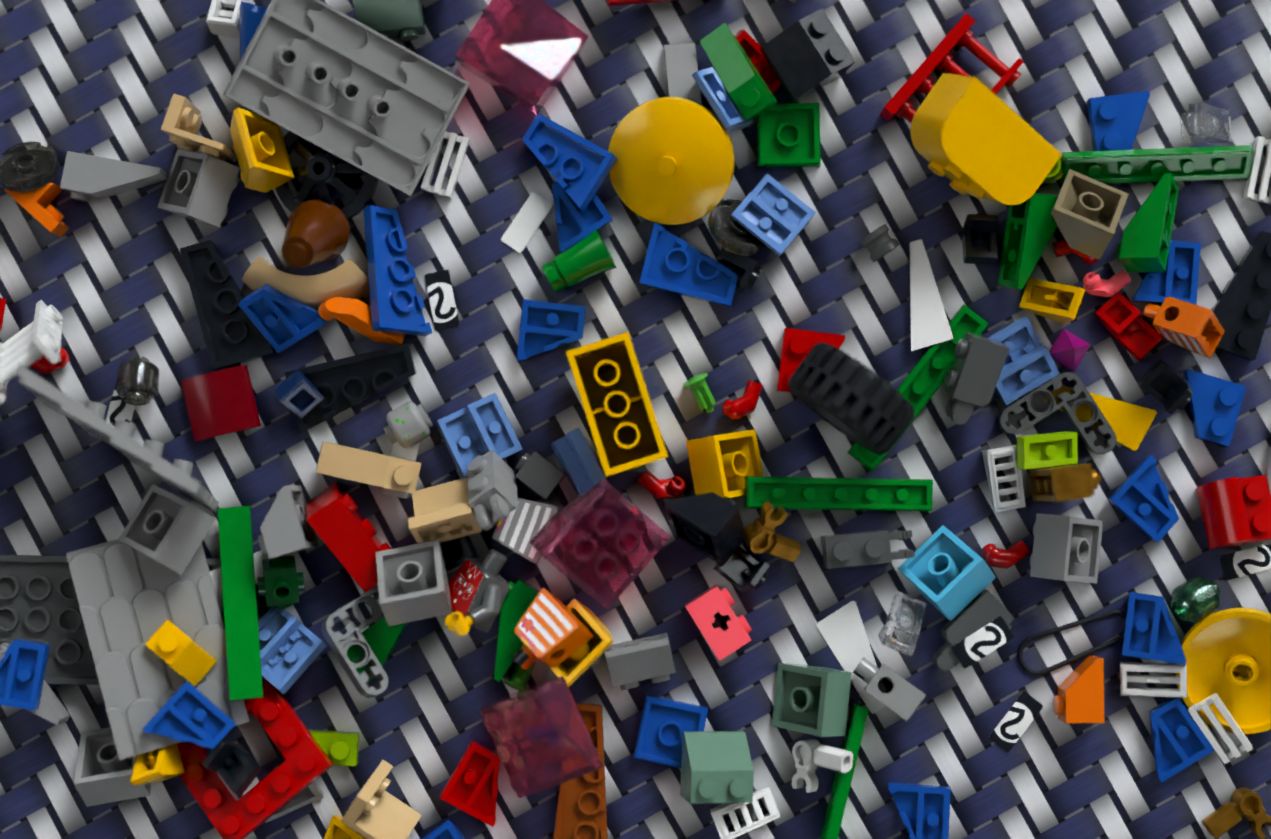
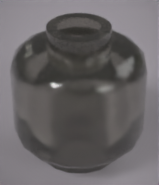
(137, 381)

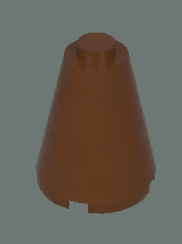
(315, 234)

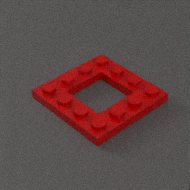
(303, 765)

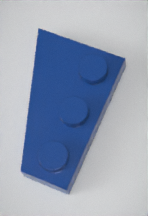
(569, 158)
(684, 270)

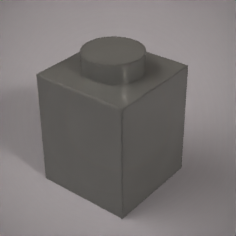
(539, 474)

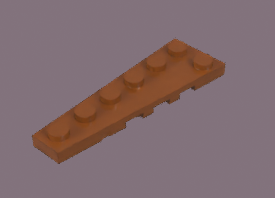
(583, 799)

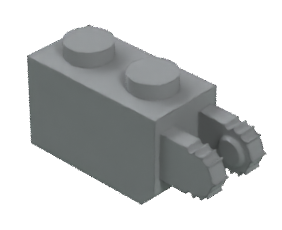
(491, 489)

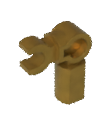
(762, 537)
(1243, 803)

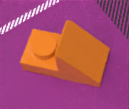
(38, 205)

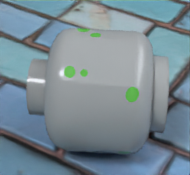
(408, 424)

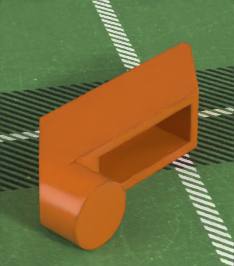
(358, 317)

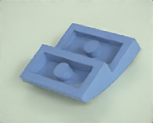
(720, 100)
(773, 214)
(1026, 363)
(477, 431)
(578, 461)
(286, 648)

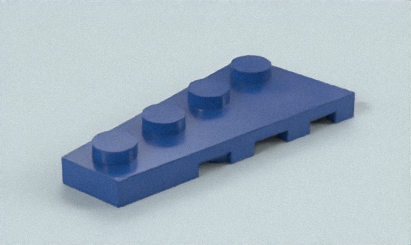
(391, 283)

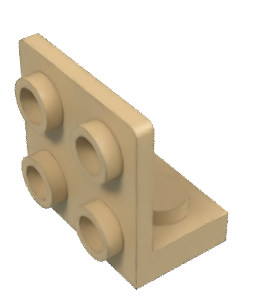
(184, 120)
(443, 513)
(379, 813)

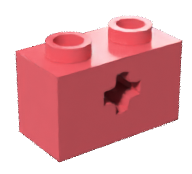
(724, 640)

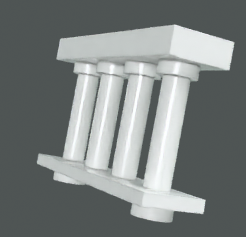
(30, 344)

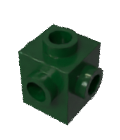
(280, 582)

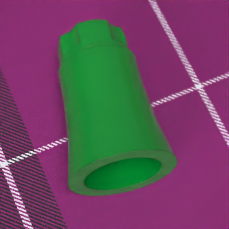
(579, 262)

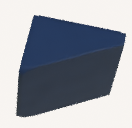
(299, 394)

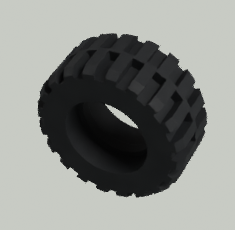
(851, 398)

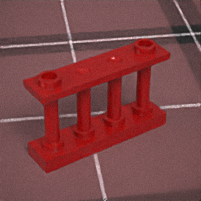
(941, 59)

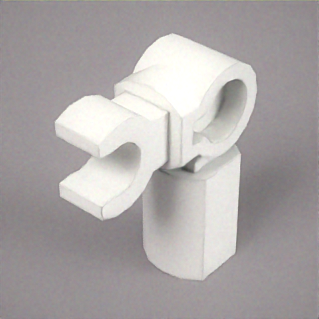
(811, 754)

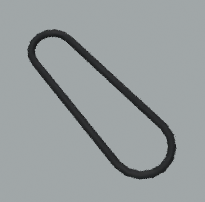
(1064, 627)

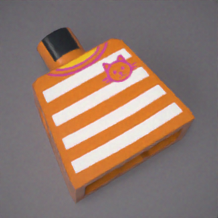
(1186, 325)
(549, 632)

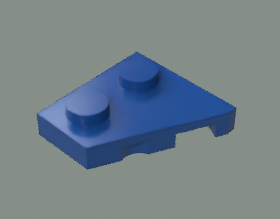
(1116, 120)
(280, 317)
(548, 326)
(1151, 630)
(191, 718)
(923, 809)

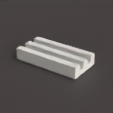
(1259, 143)
(436, 189)
(1153, 667)
(1234, 751)

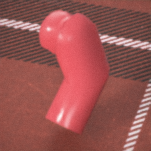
(1105, 288)

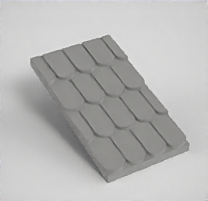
(347, 89)
(120, 437)
(122, 606)

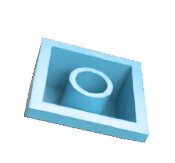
(947, 572)

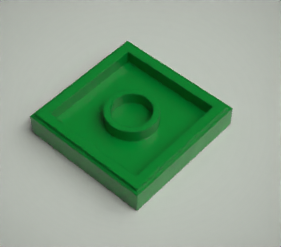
(789, 136)

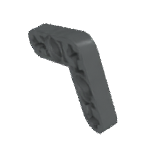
(1068, 404)
(353, 637)

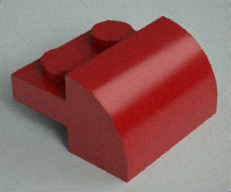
(1235, 511)

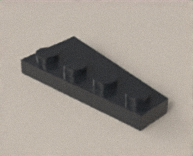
(1247, 301)
(225, 327)
(353, 380)

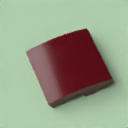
(221, 403)

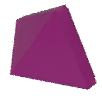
(1068, 349)

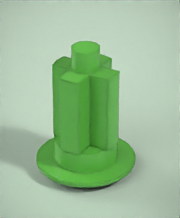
(701, 392)
(519, 677)

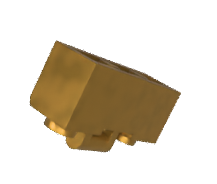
(1063, 482)

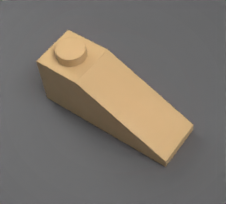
(368, 467)

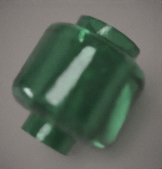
(1195, 599)

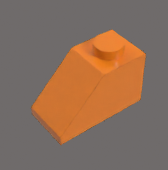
(1082, 693)

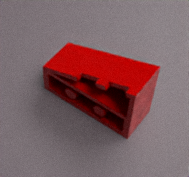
(346, 533)

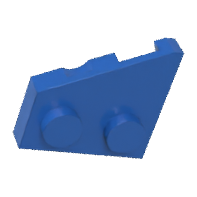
(573, 223)
(1177, 281)
(1214, 407)
(1146, 500)
(23, 674)
(1175, 738)

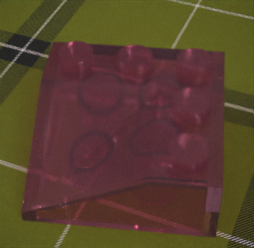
(521, 49)
(600, 542)
(540, 737)

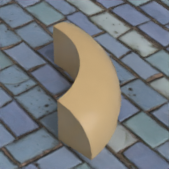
(312, 290)

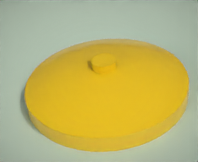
(671, 160)
(1231, 658)

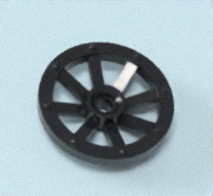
(328, 178)

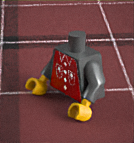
(476, 593)

